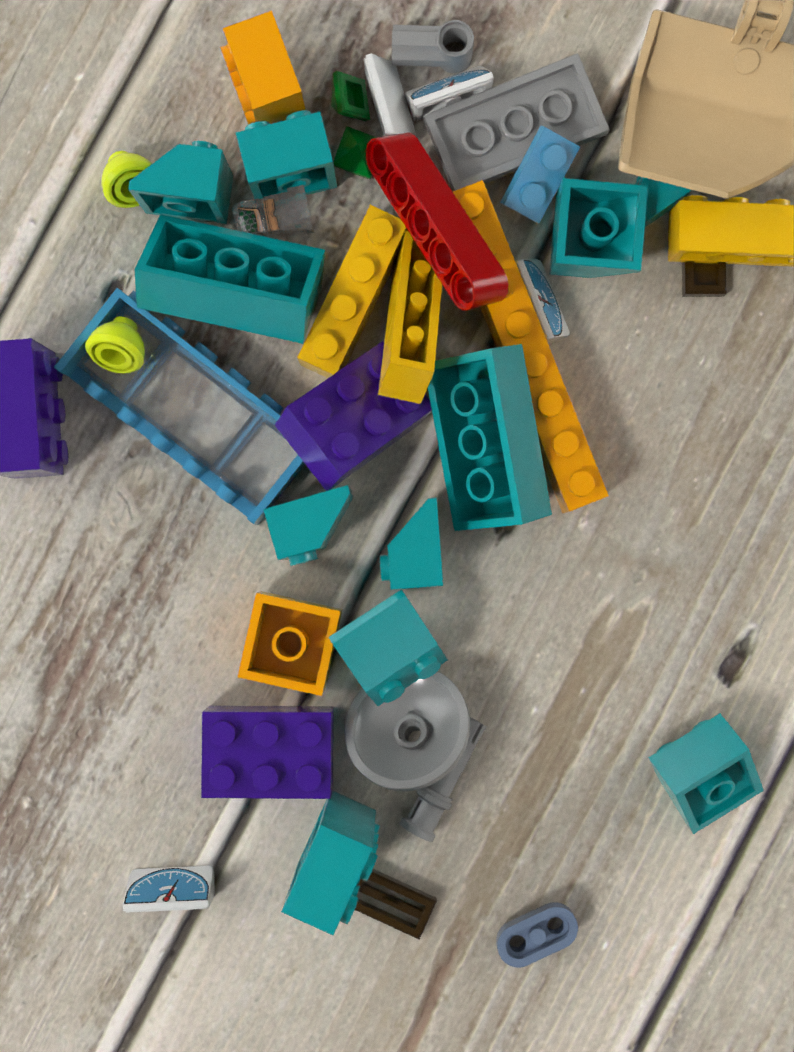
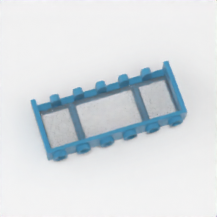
(191, 410)

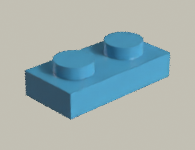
(540, 174)

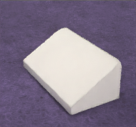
(388, 96)

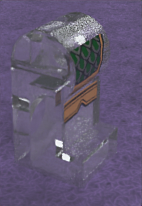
(275, 215)

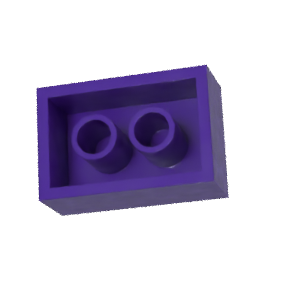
(30, 411)
(346, 421)
(267, 752)

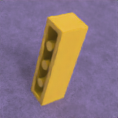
(731, 231)
(353, 293)
(410, 326)

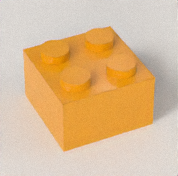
(261, 70)
(289, 643)

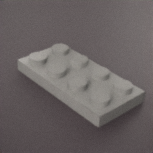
(493, 129)

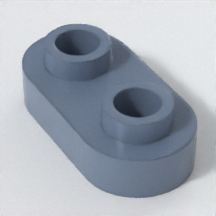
(538, 937)

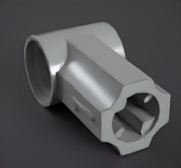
(426, 46)

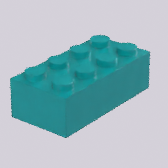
(229, 278)
(488, 439)
(333, 863)

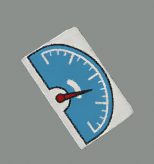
(448, 91)
(543, 299)
(169, 889)

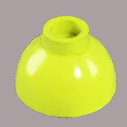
(116, 177)
(117, 346)

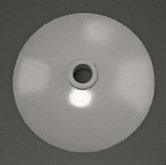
(380, 734)

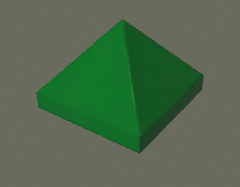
(349, 96)
(352, 153)

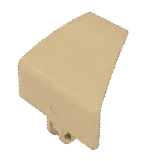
(712, 101)

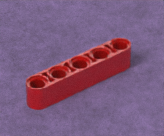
(436, 221)

